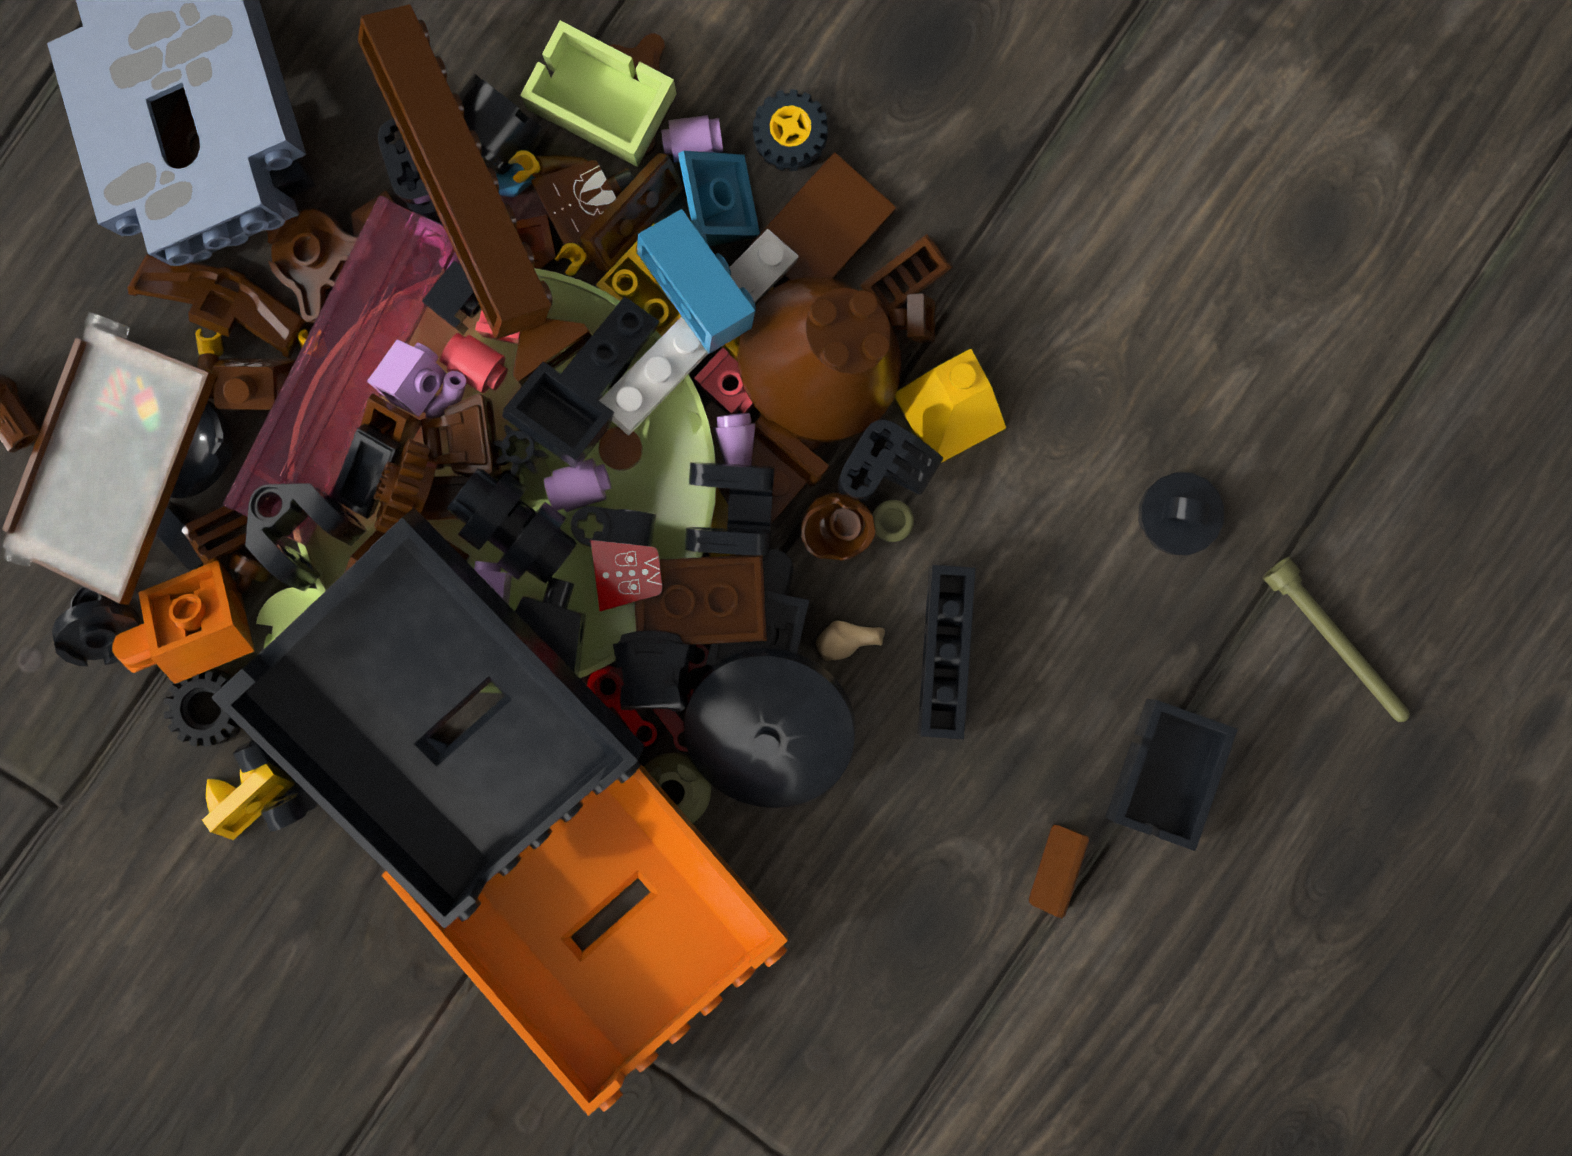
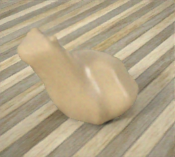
(843, 639)

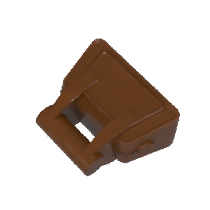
(469, 436)

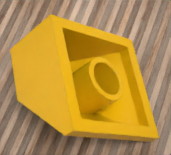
(952, 406)

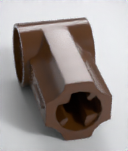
(17, 425)

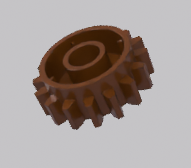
(404, 484)

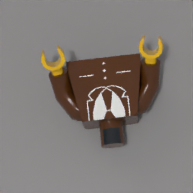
(573, 196)
(243, 381)

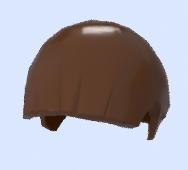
(837, 527)

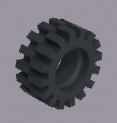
(181, 711)

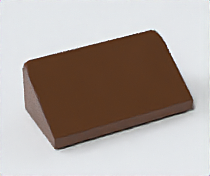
(1058, 870)

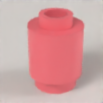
(476, 361)

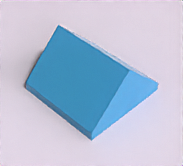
(719, 195)

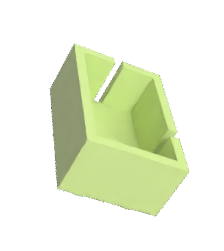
(596, 93)

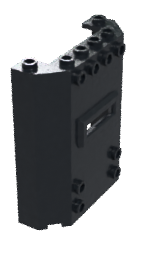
(380, 670)

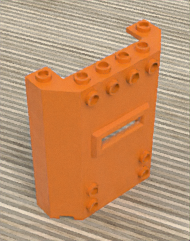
(641, 980)

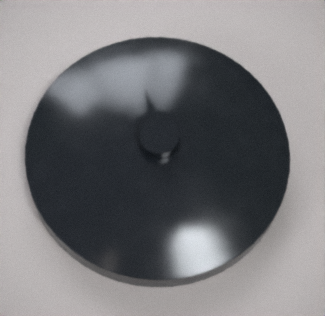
(770, 728)

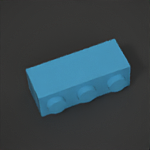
(696, 280)

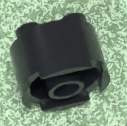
(497, 122)

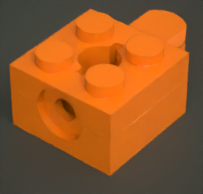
(173, 623)

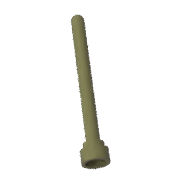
(1286, 578)

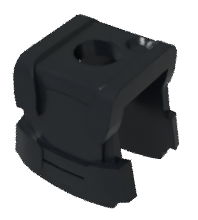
(654, 670)

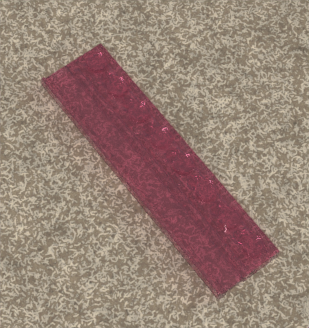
(327, 388)

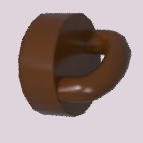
(248, 568)

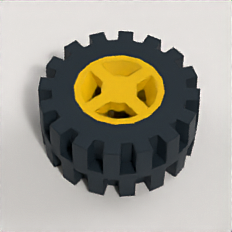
(797, 116)

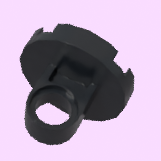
(1181, 513)
(90, 628)

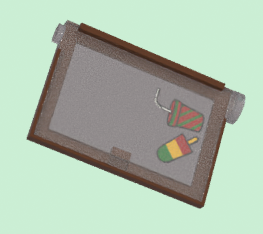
(106, 460)

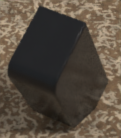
(172, 536)

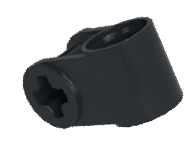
(618, 526)

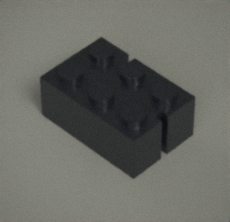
(1171, 774)

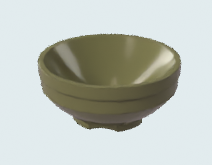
(682, 769)

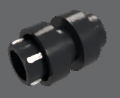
(525, 536)

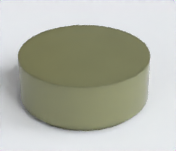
(893, 521)

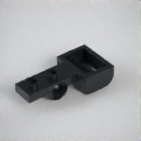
(565, 407)

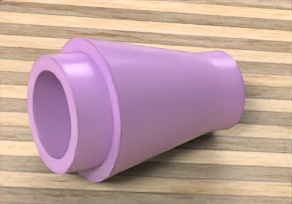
(735, 438)

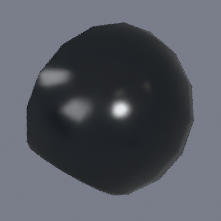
(207, 454)

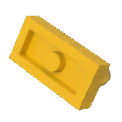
(237, 808)

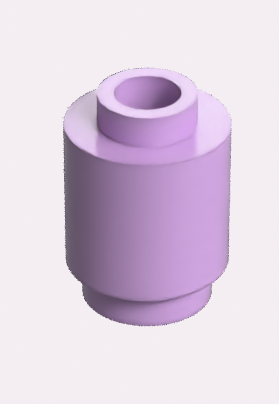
(692, 135)
(577, 487)

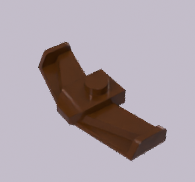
(220, 300)

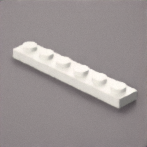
(680, 350)

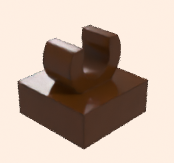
(916, 319)

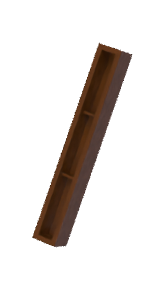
(454, 171)

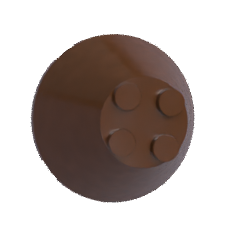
(820, 359)

